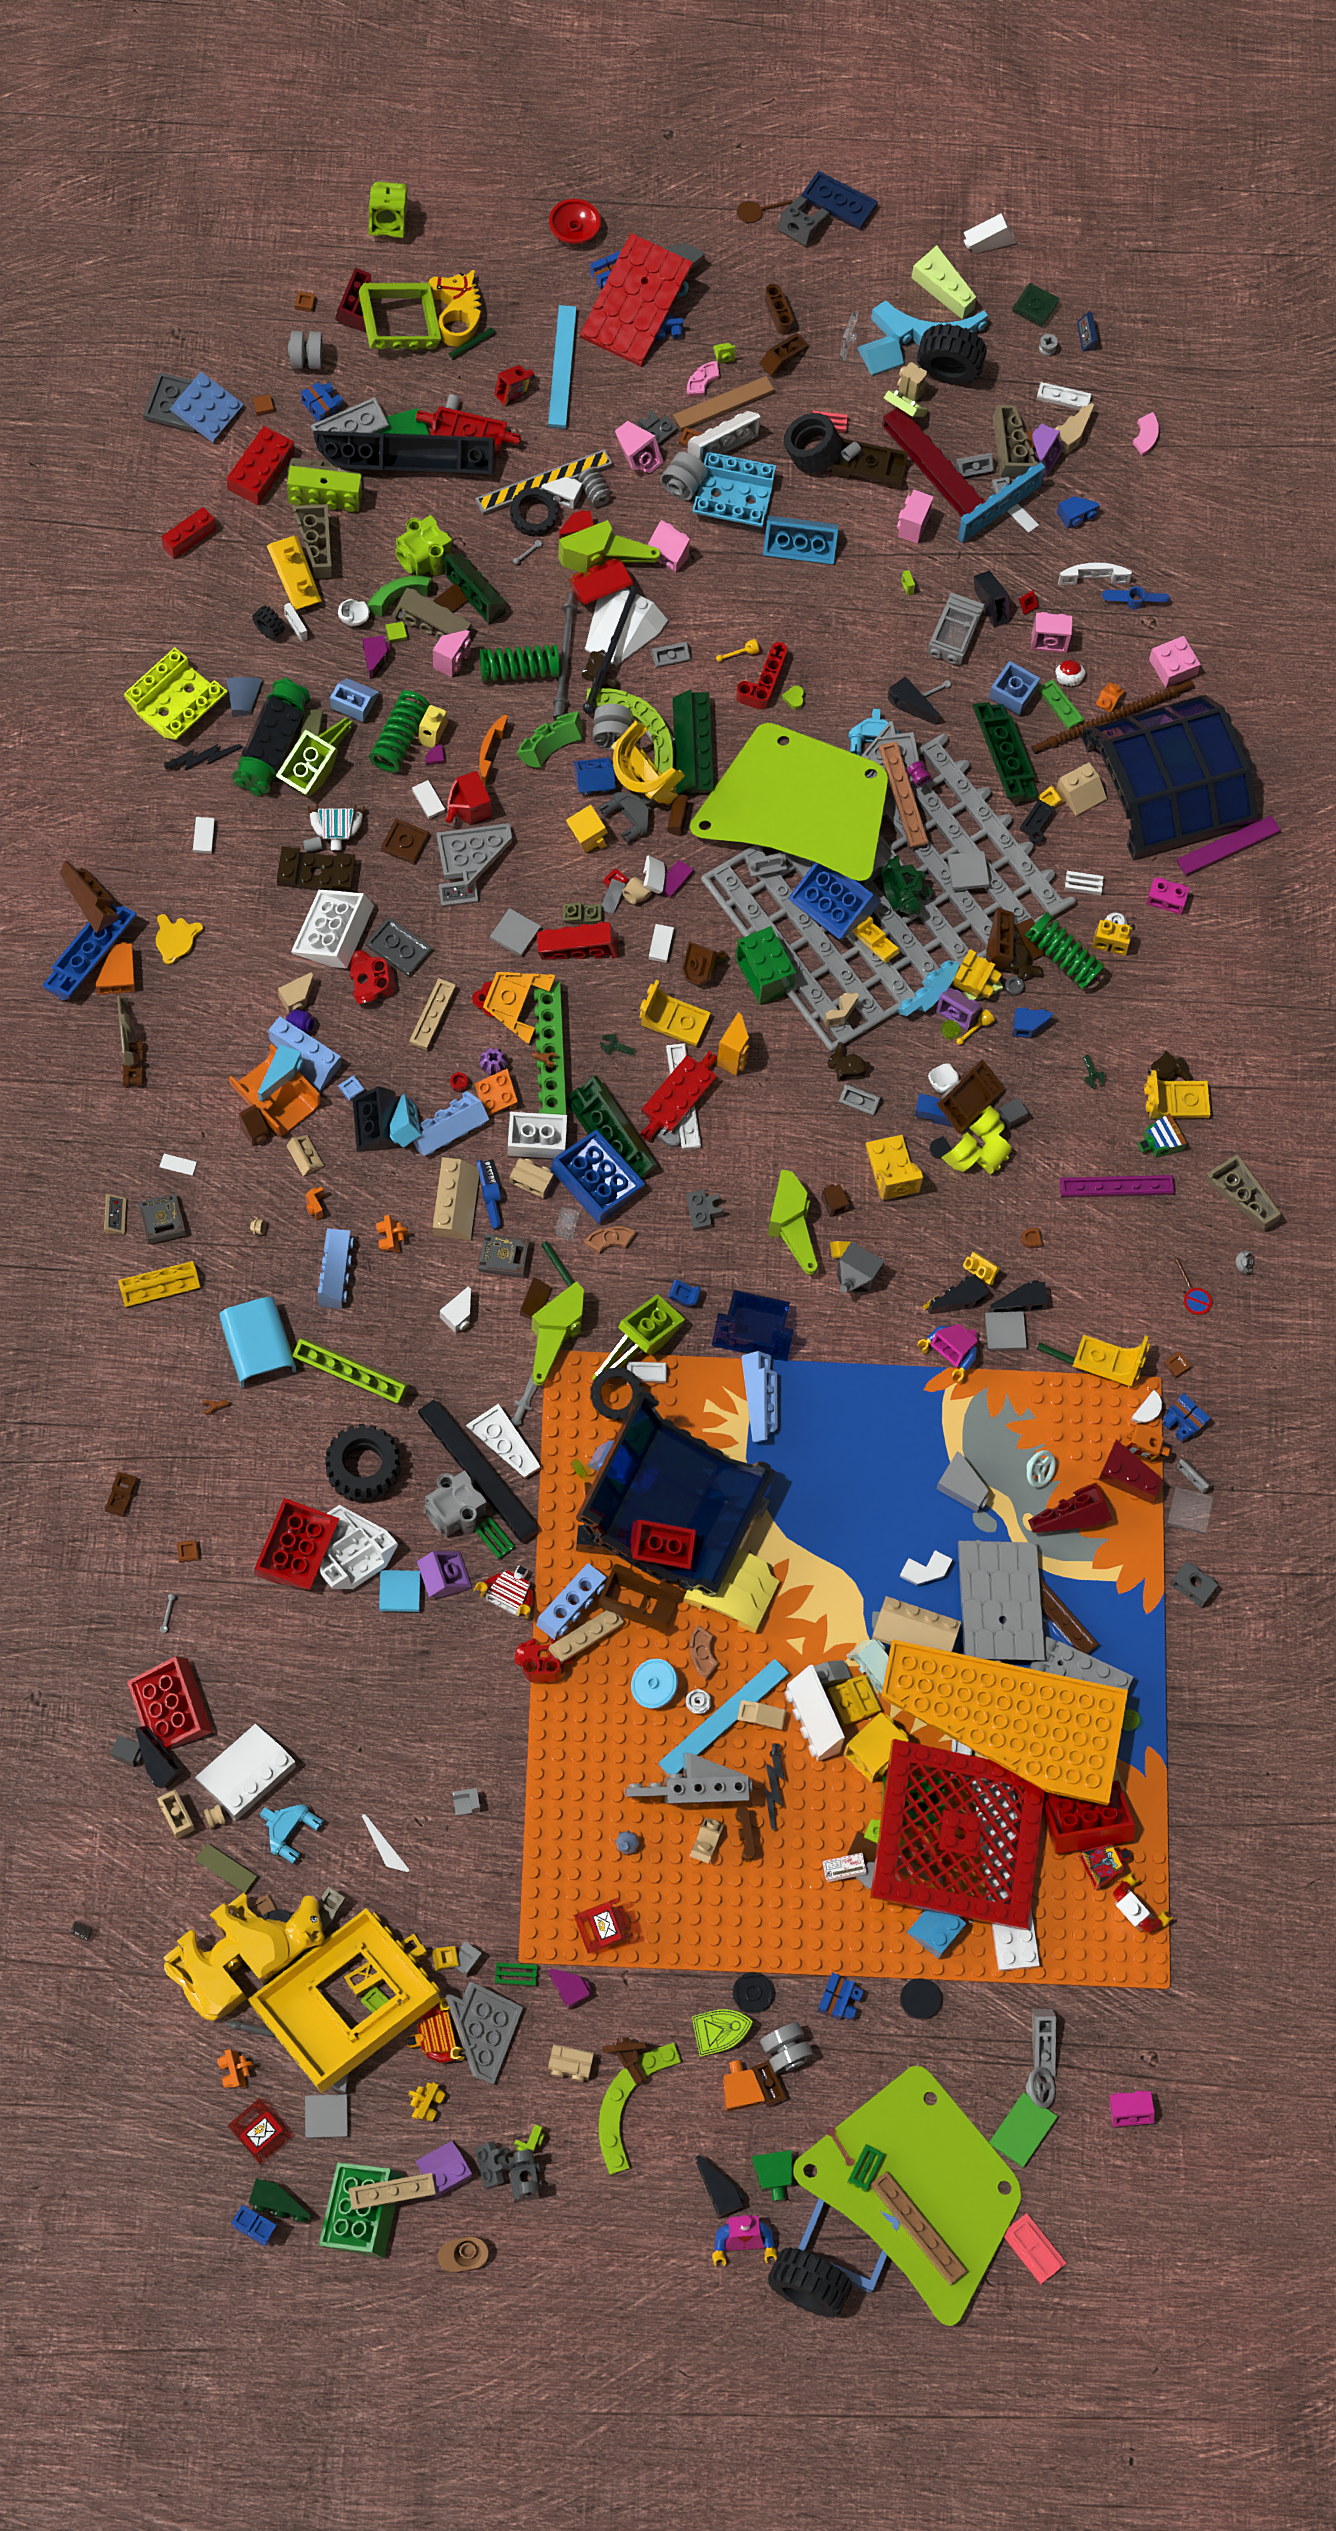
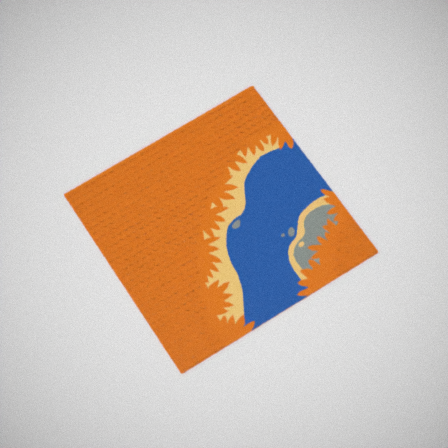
(844, 1514)

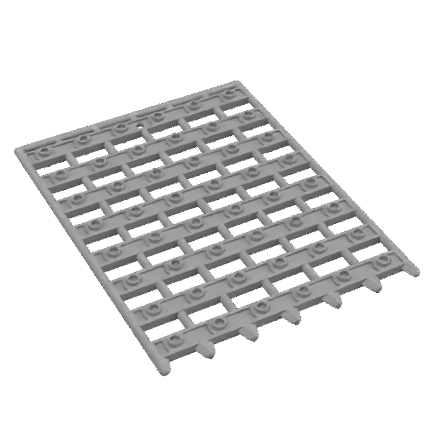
(835, 963)

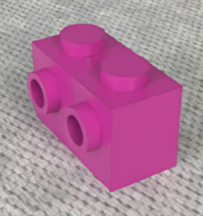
(1167, 895)
(1131, 2108)

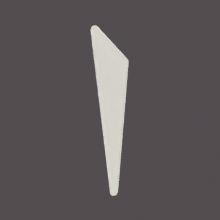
(387, 1853)

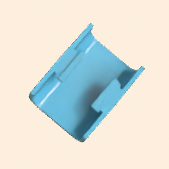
(256, 1338)

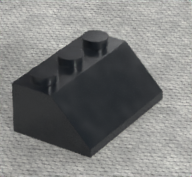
(372, 1119)

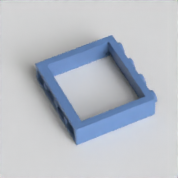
(857, 2280)

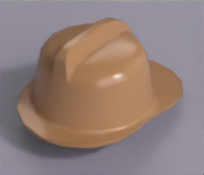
(463, 2254)

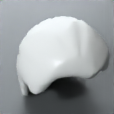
(353, 612)
(943, 1078)

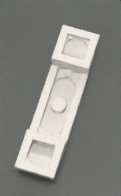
(1118, 574)

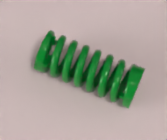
(512, 658)
(391, 731)
(1087, 973)

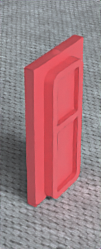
(1033, 2248)

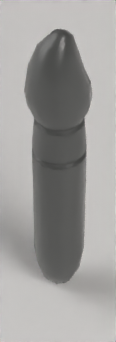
(236, 2024)

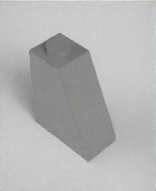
(963, 1484)

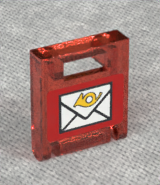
(606, 1924)
(262, 2133)

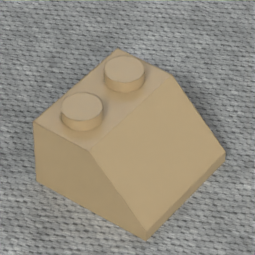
(1081, 789)

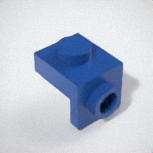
(684, 1293)

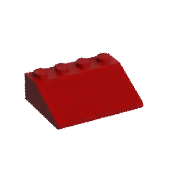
(296, 1545)
(170, 1703)
(1086, 1824)

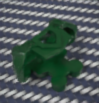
(901, 890)

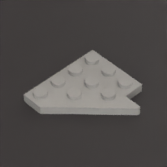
(906, 745)
(471, 850)
(485, 2028)

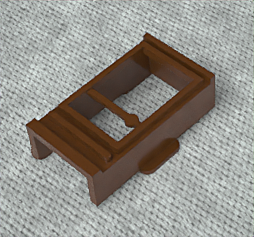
(664, 1593)

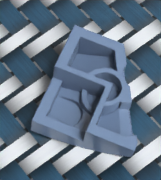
(243, 694)

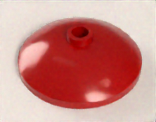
(574, 214)

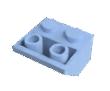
(353, 699)

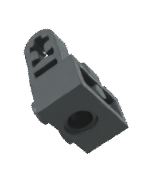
(800, 225)
(524, 2163)

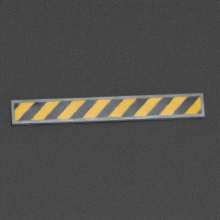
(504, 496)

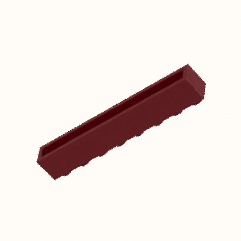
(931, 462)

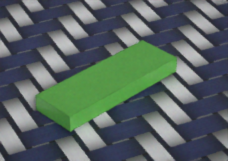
(1060, 704)

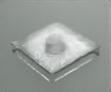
(849, 336)
(1190, 1510)

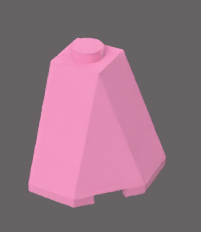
(639, 447)

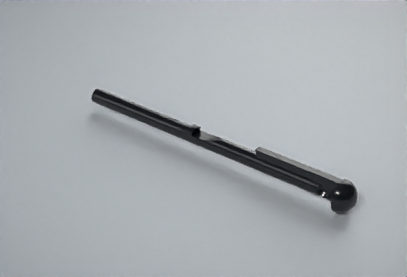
(589, 707)

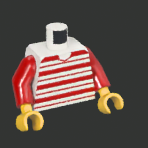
(509, 1591)
(1134, 1909)

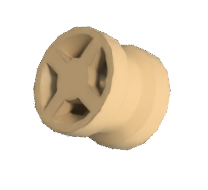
(214, 1816)

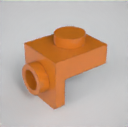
(1110, 696)
(313, 1205)

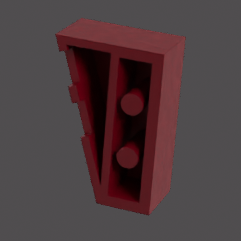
(350, 307)
(1130, 1474)

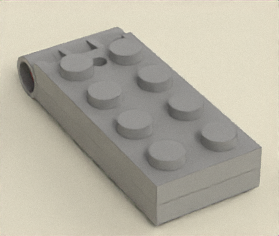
(1079, 1665)

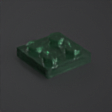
(1035, 304)

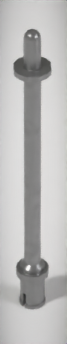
(560, 702)

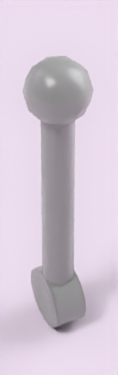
(538, 544)
(947, 684)
(163, 1629)

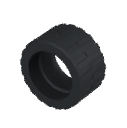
(805, 429)

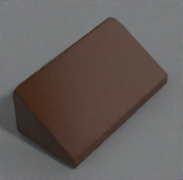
(452, 598)
(535, 1298)

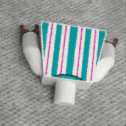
(336, 824)

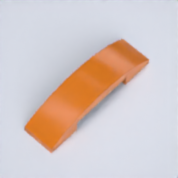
(496, 731)

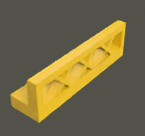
(159, 1283)
(375, 1979)

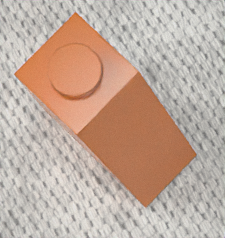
(118, 971)

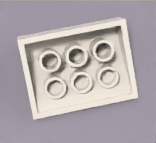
(333, 927)
(814, 1714)
(246, 1771)

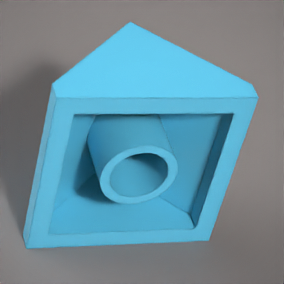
(881, 355)

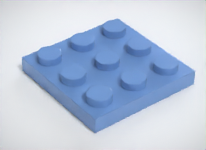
(206, 407)

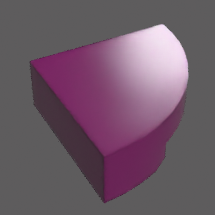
(435, 755)

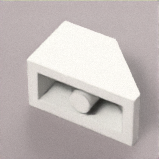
(564, 491)
(457, 1312)

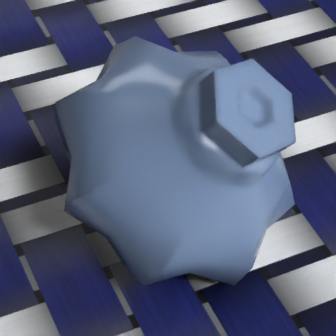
(627, 1842)

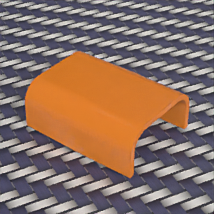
(286, 1105)

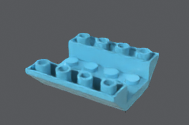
(736, 482)

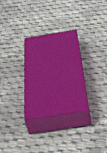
(676, 877)

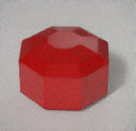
(458, 1081)

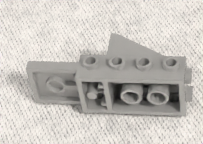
(700, 1774)

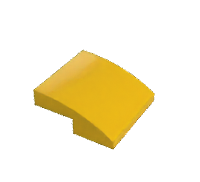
(853, 1700)

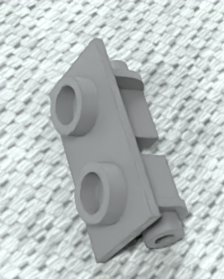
(767, 864)

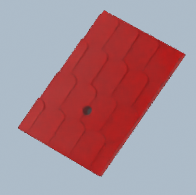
(636, 299)

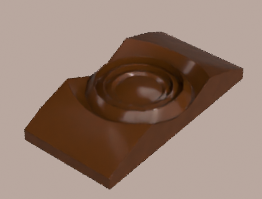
(970, 1095)

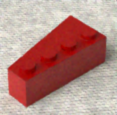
(578, 942)

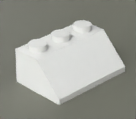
(536, 1135)

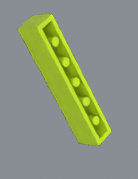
(351, 1370)

